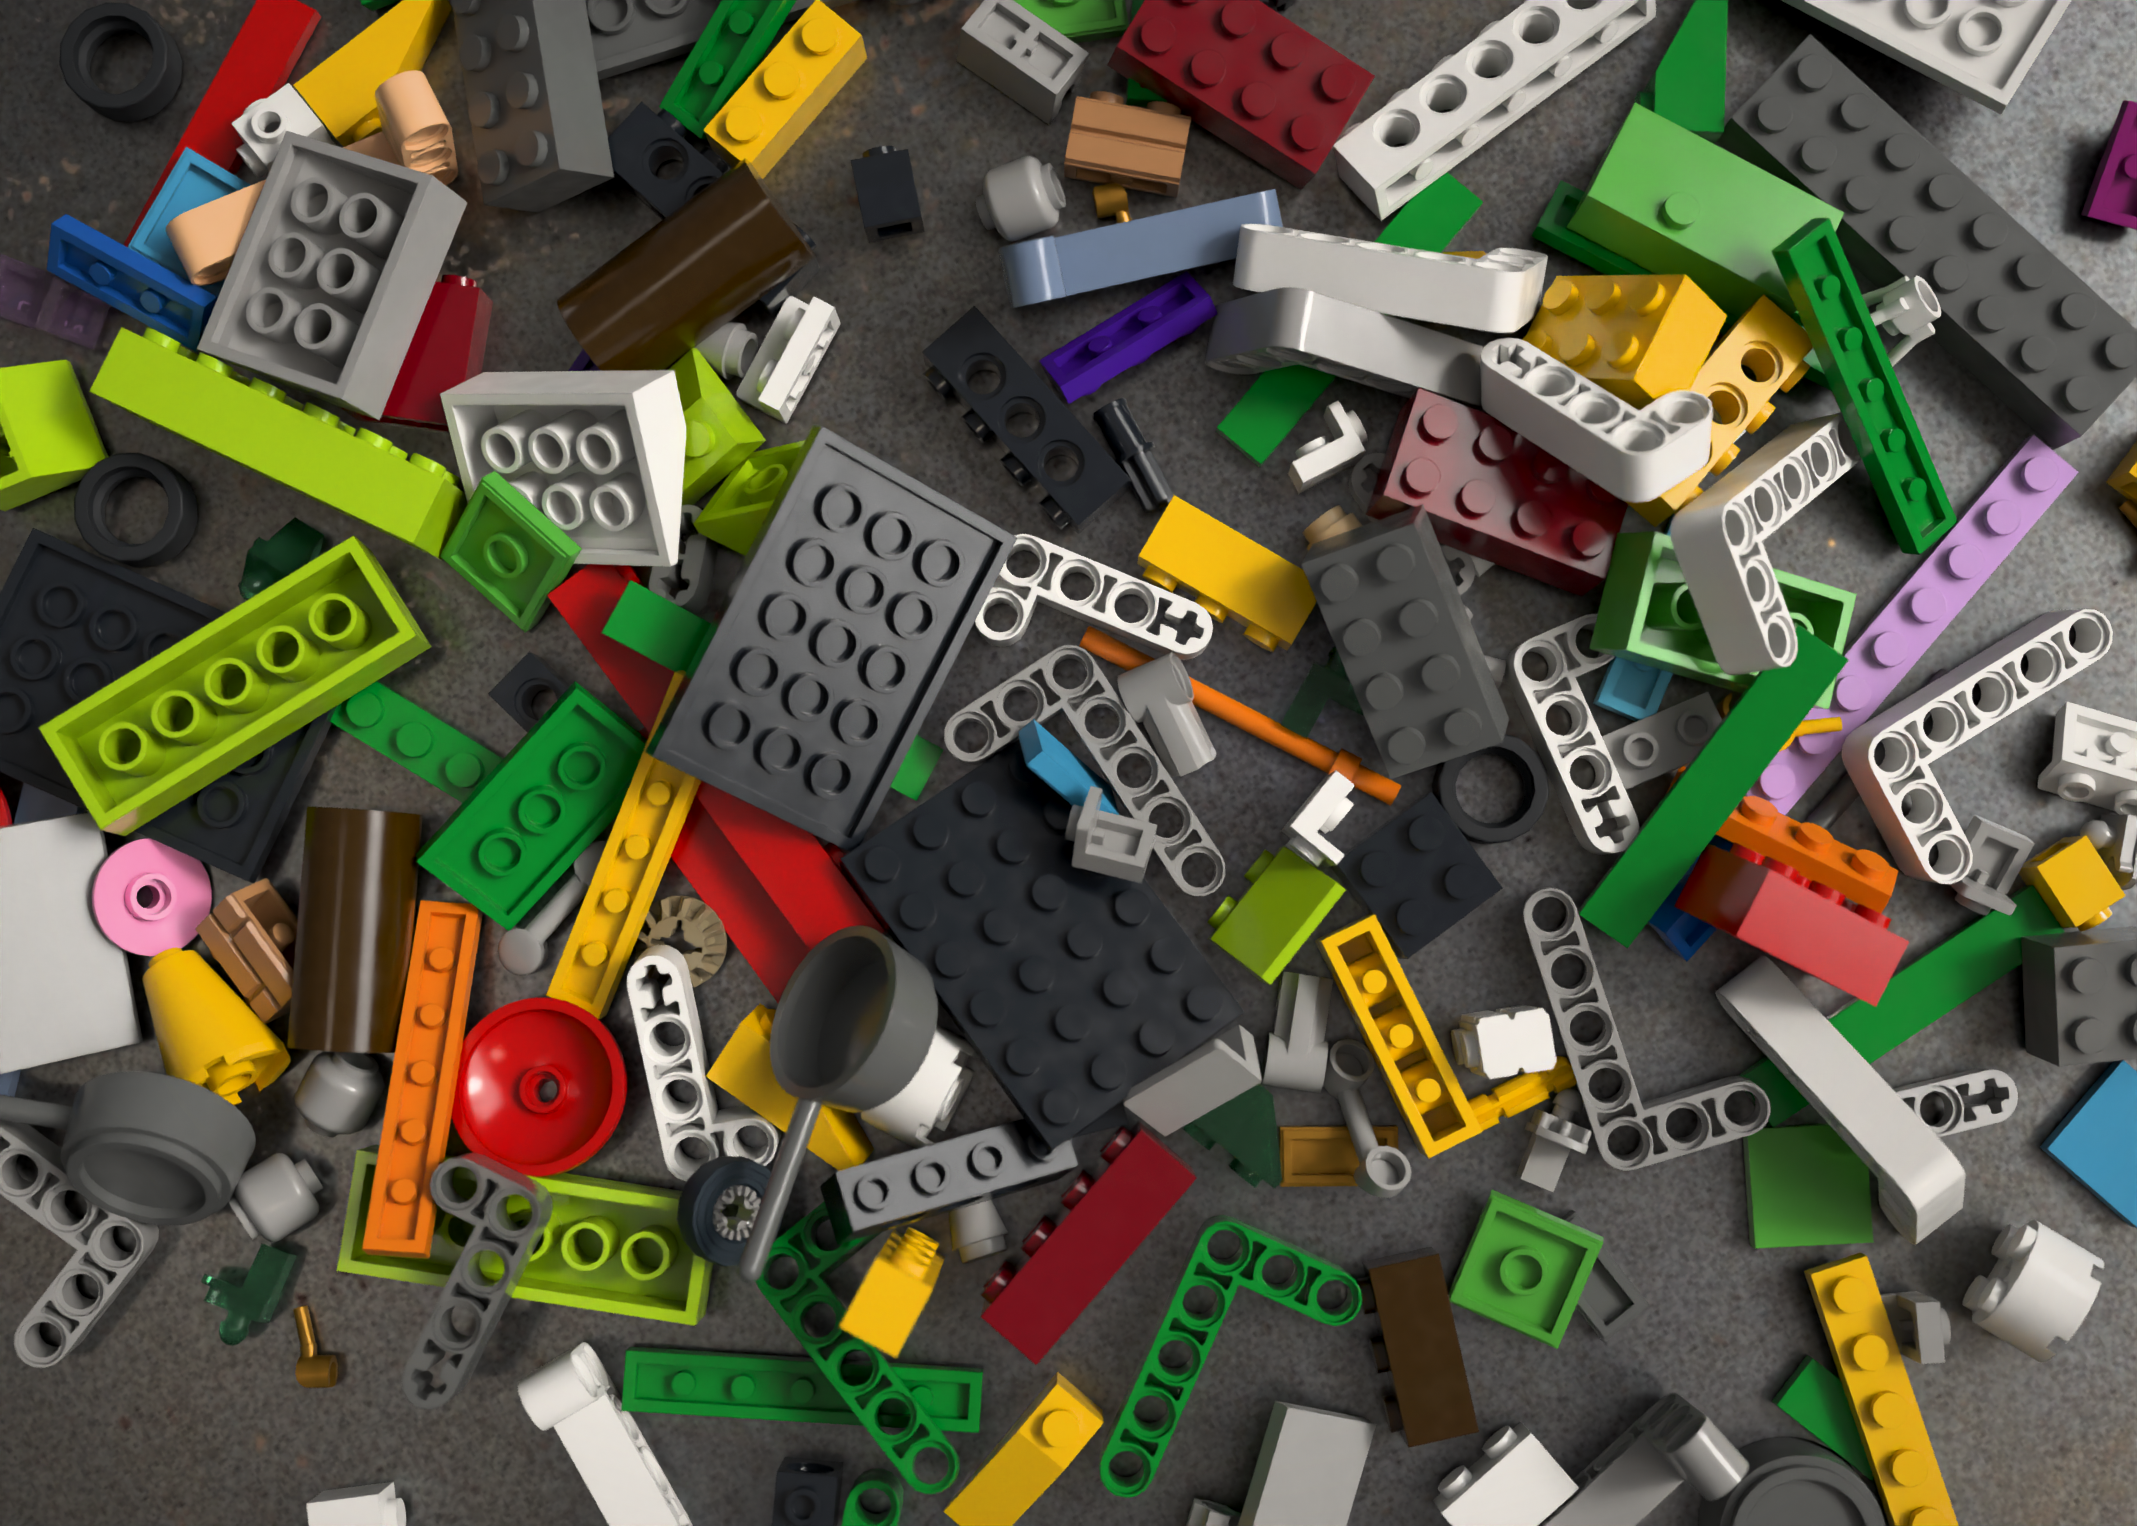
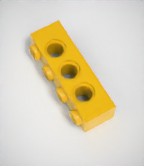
(1775, 351)
(1398, 1036)
(895, 1290)

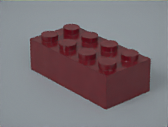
(1245, 78)
(1497, 494)
(1086, 1242)

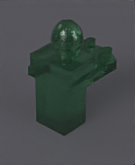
(279, 556)
(1317, 686)
(256, 1297)

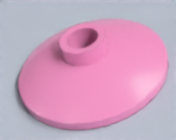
(179, 897)

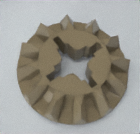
(700, 927)

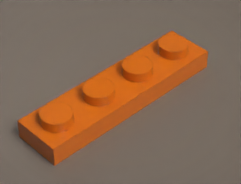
(1810, 850)

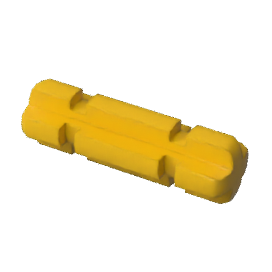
(1521, 1093)

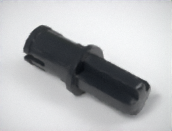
(1134, 455)

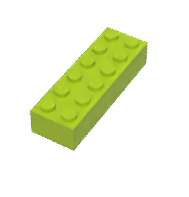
(280, 441)
(234, 687)
(601, 1251)

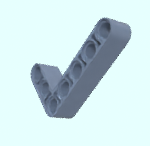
(1132, 249)

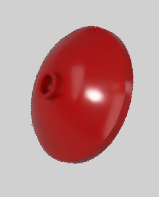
(501, 1081)

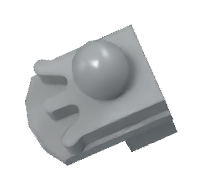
(2116, 844)
(1552, 1139)

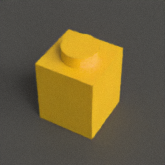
(2073, 882)

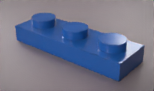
(129, 281)

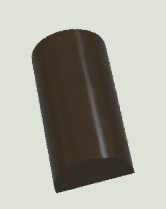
(686, 275)
(354, 929)

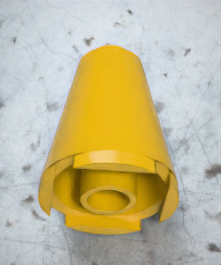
(207, 1028)

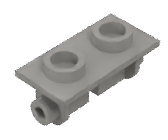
(1662, 740)

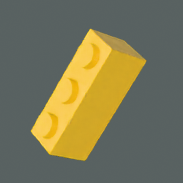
(787, 90)
(1228, 575)

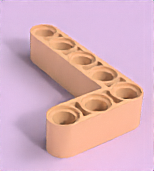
(411, 136)

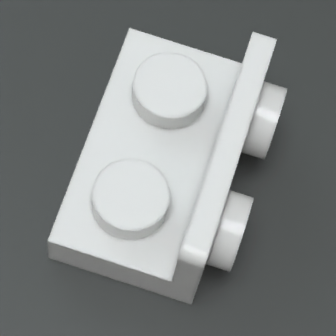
(789, 357)
(2093, 759)
(1321, 811)

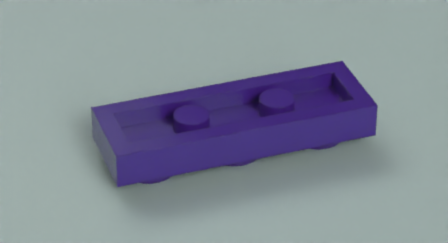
(1128, 337)

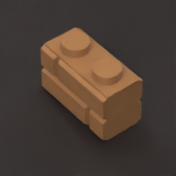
(1127, 144)
(255, 944)

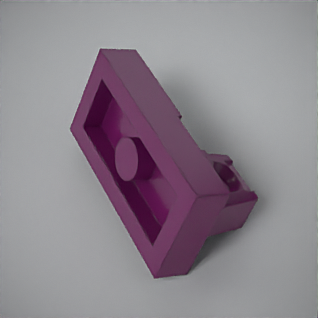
(2115, 182)

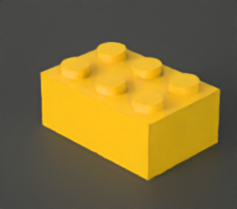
(1628, 332)

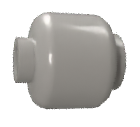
(1021, 198)
(339, 1092)
(276, 1197)

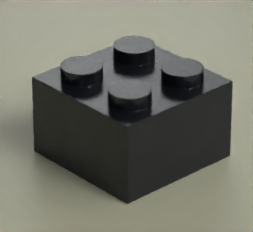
(1416, 875)

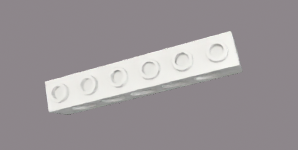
(1479, 105)

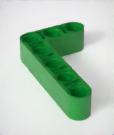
(1200, 1331)
(833, 1348)

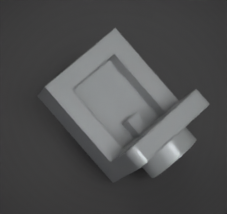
(1109, 841)
(1994, 867)
(1918, 1325)

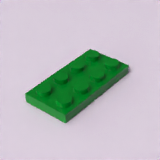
(537, 808)

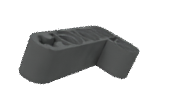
(467, 1283)

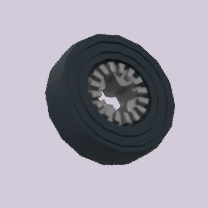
(701, 1201)

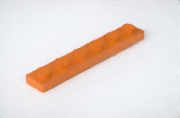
(423, 1080)

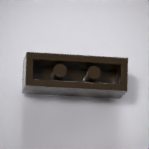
(1417, 1347)

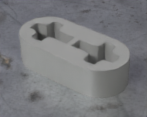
(694, 565)

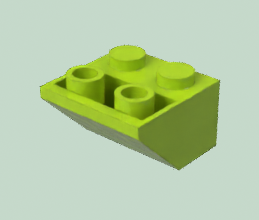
(44, 432)

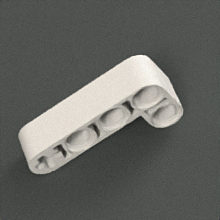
(1592, 430)
(1097, 608)
(1582, 740)
(687, 1063)
(601, 1439)

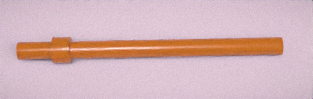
(1254, 722)

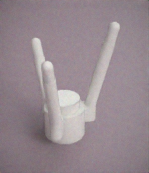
(1905, 308)

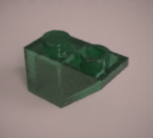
(1247, 1131)

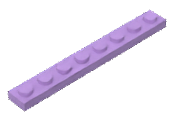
(1922, 611)

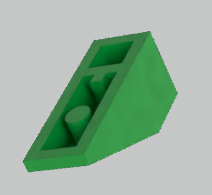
(1692, 72)

